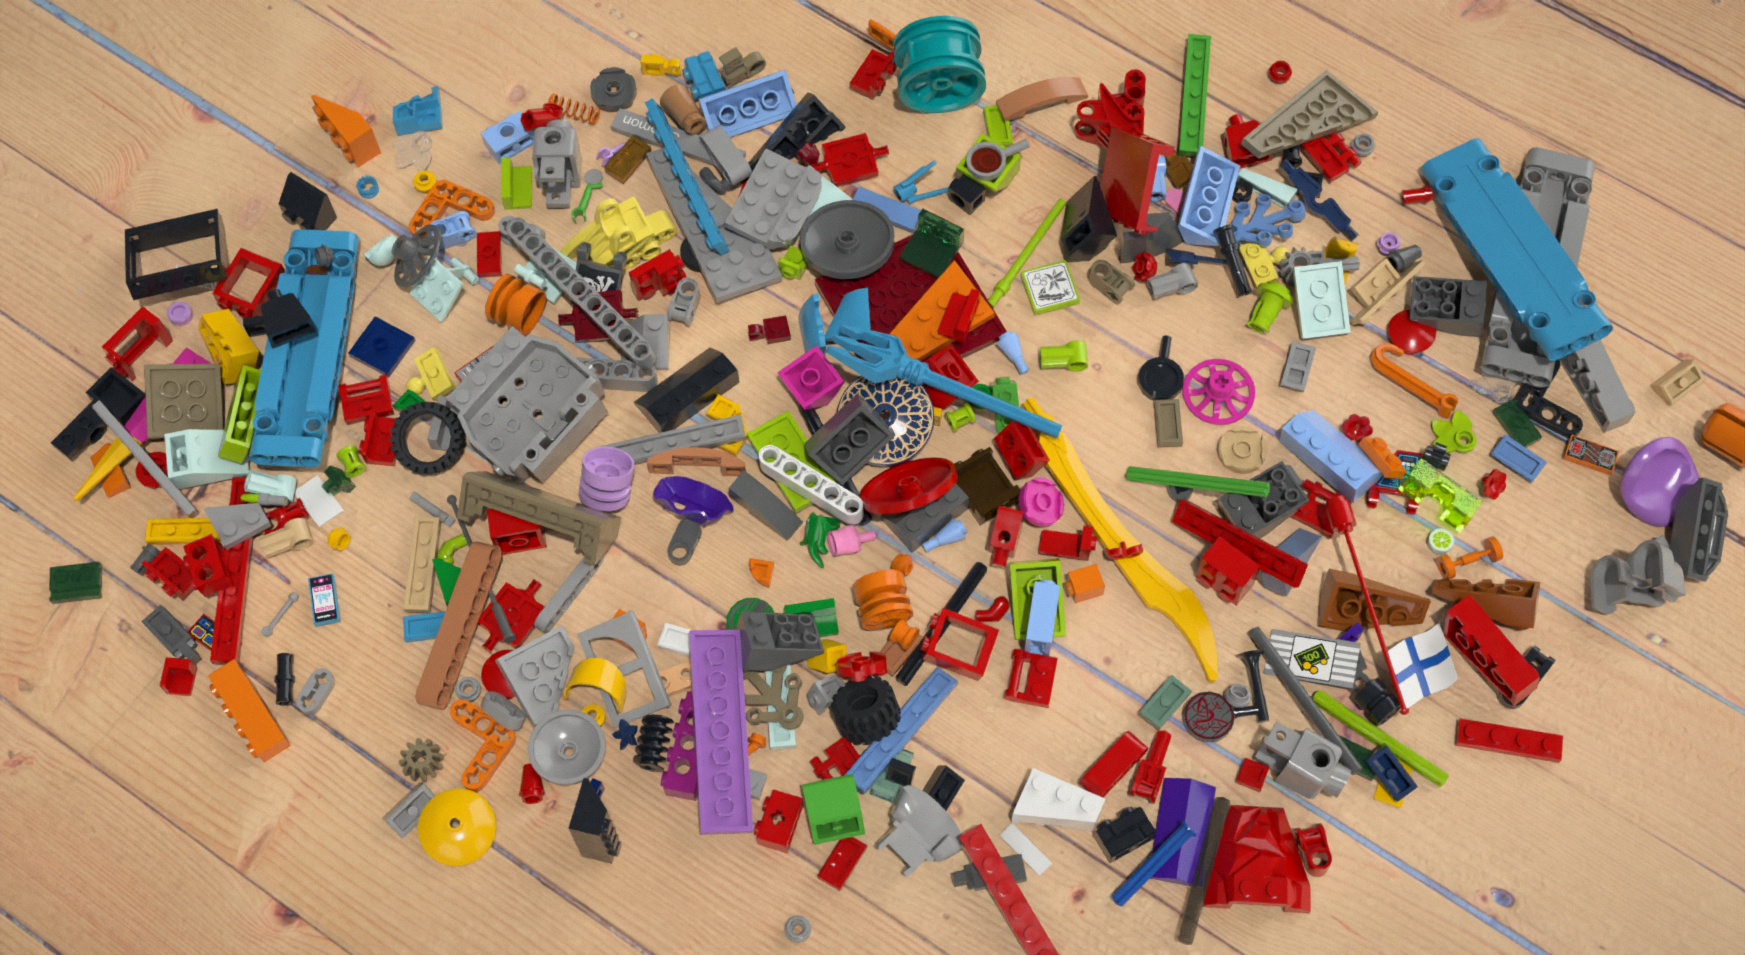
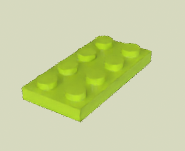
(787, 436)

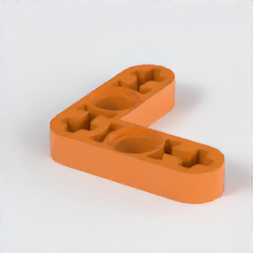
(444, 201)
(491, 744)

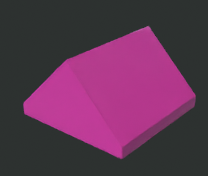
(812, 379)

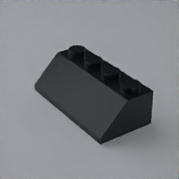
(688, 390)
(593, 827)

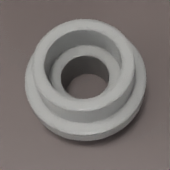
(1363, 139)
(463, 684)
(1238, 695)
(797, 921)

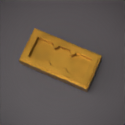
(627, 159)

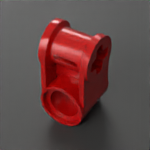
(1313, 844)

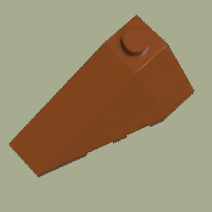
(1507, 603)
(1345, 605)

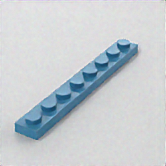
(689, 184)

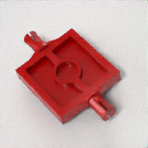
(850, 159)
(520, 610)

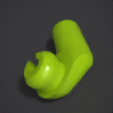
(449, 547)

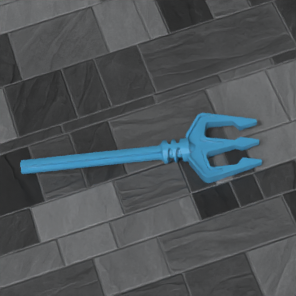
(891, 361)

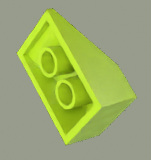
(1022, 584)

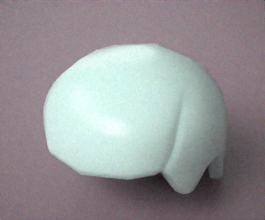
(381, 253)

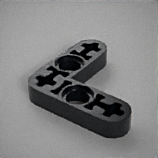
(1538, 404)

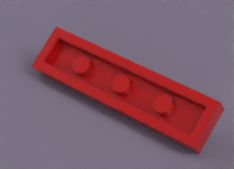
(1509, 740)

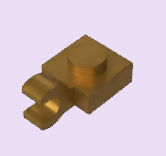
(1179, 170)

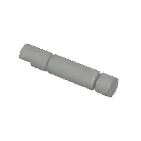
(432, 509)

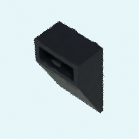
(1087, 223)

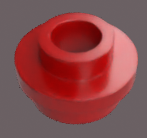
(1283, 67)

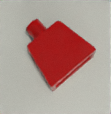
(1232, 142)
(1006, 527)

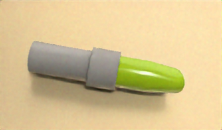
(265, 499)

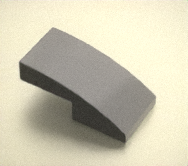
(1298, 366)

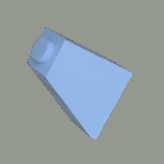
(1042, 617)

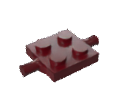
(585, 328)

